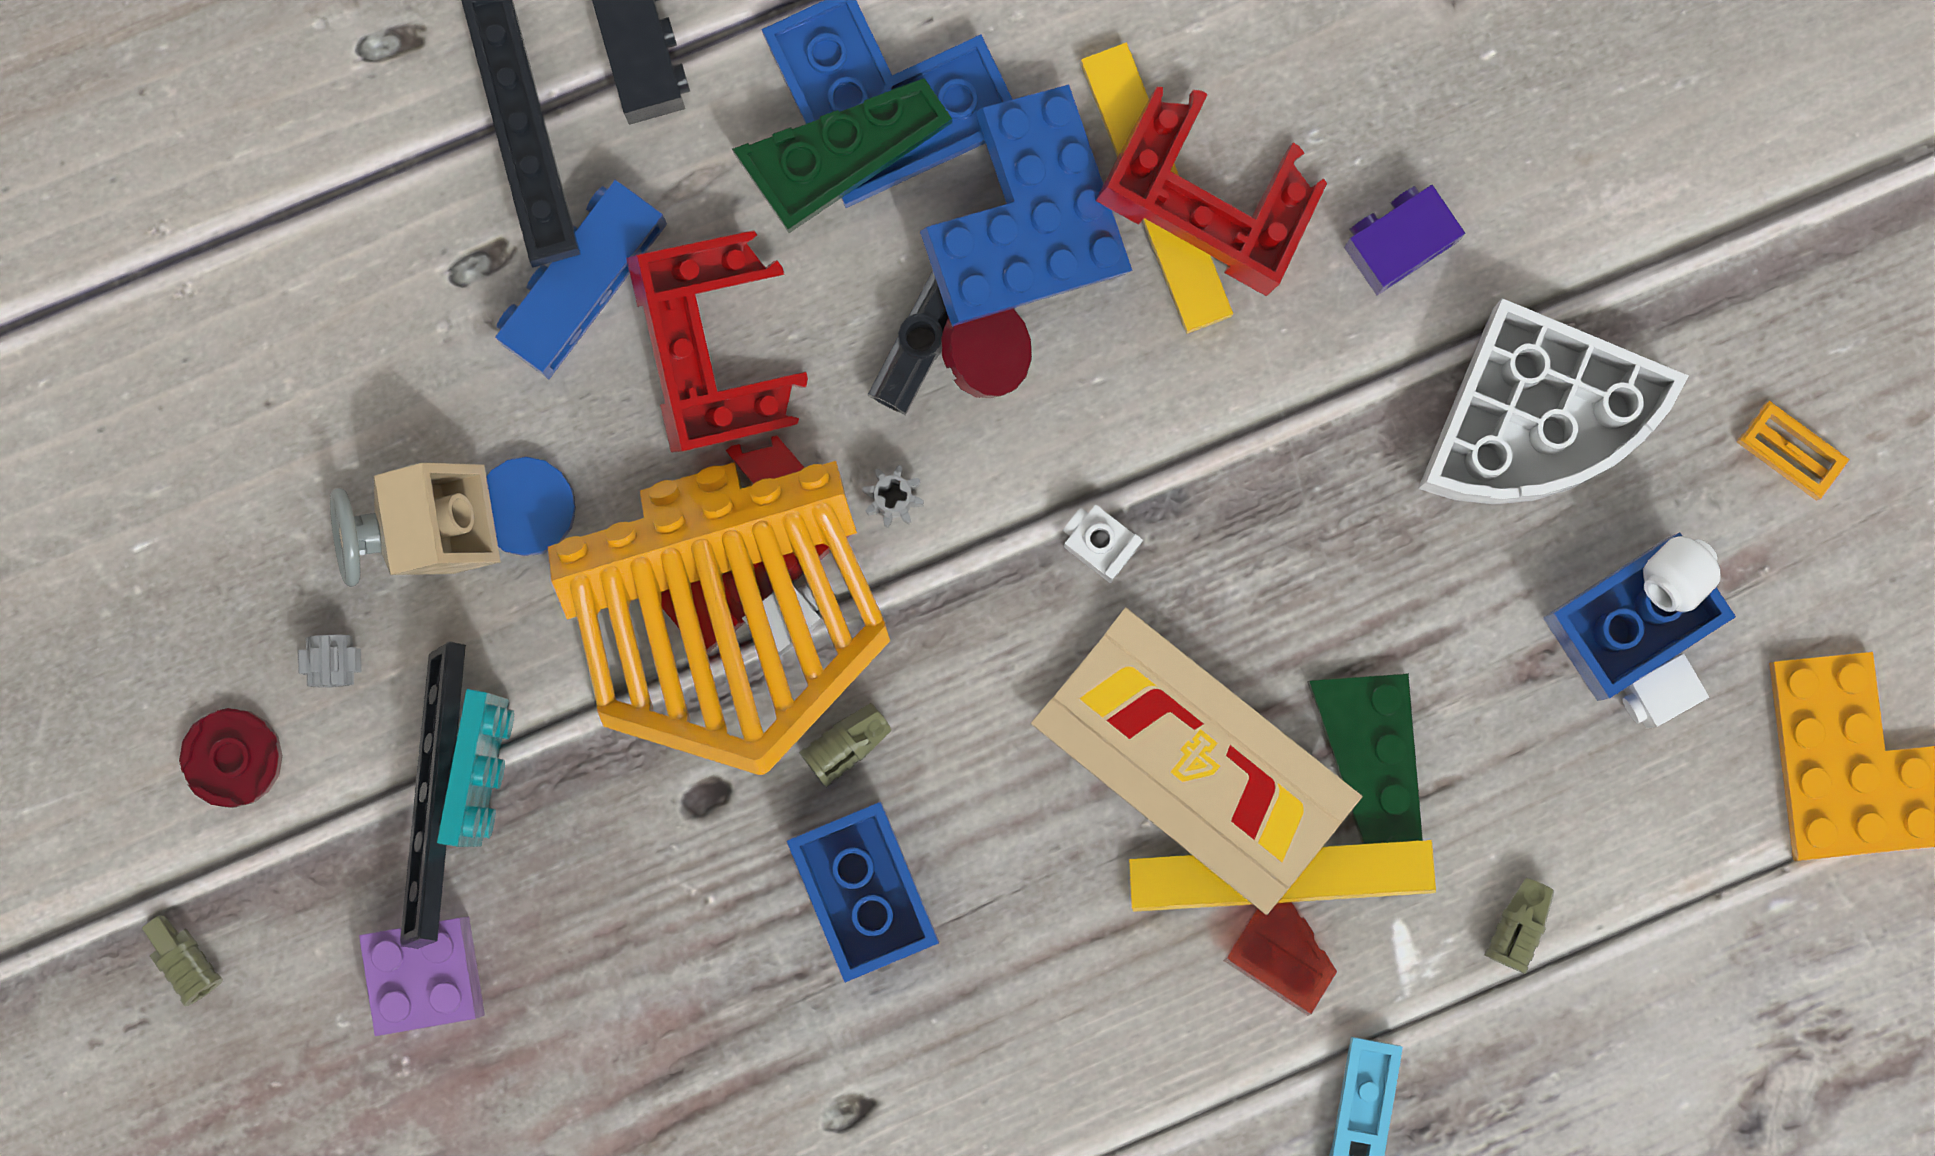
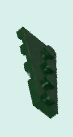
(828, 158)
(1374, 751)

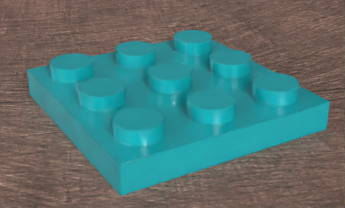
(475, 770)

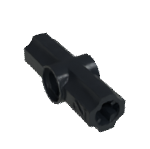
(904, 366)

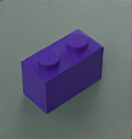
(1403, 238)

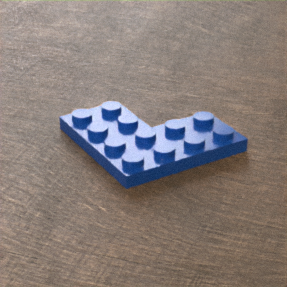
(837, 64)
(1049, 230)

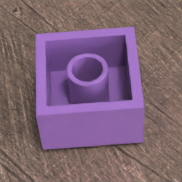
(423, 984)

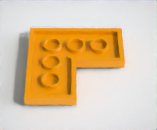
(1836, 775)

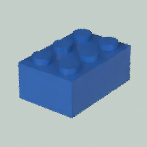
(1621, 635)
(863, 892)

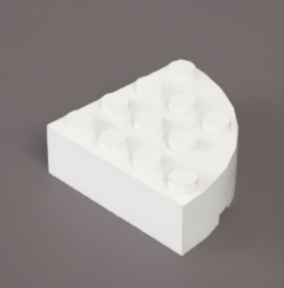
(1544, 411)

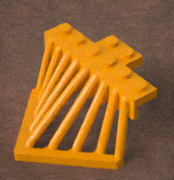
(695, 533)

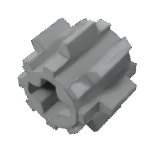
(901, 507)
(329, 661)

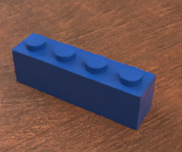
(576, 289)

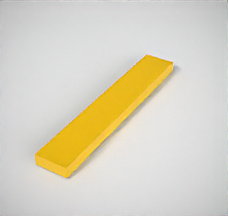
(1186, 269)
(1331, 875)

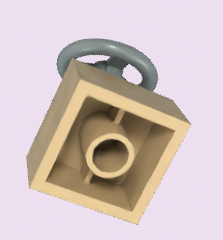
(423, 522)

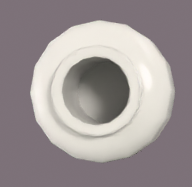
(1681, 574)

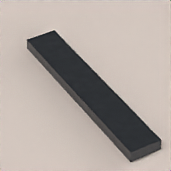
(521, 131)
(434, 767)

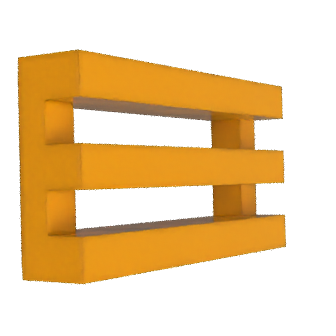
(1782, 466)

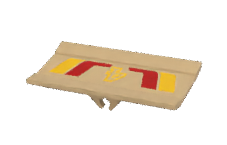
(1197, 761)

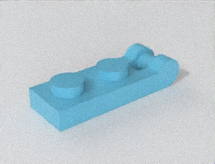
(1367, 1096)

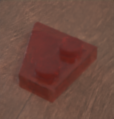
(1283, 957)

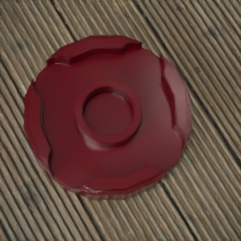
(988, 353)
(231, 758)

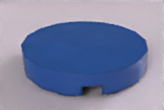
(530, 505)

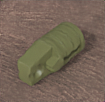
(845, 743)
(1527, 909)
(181, 961)

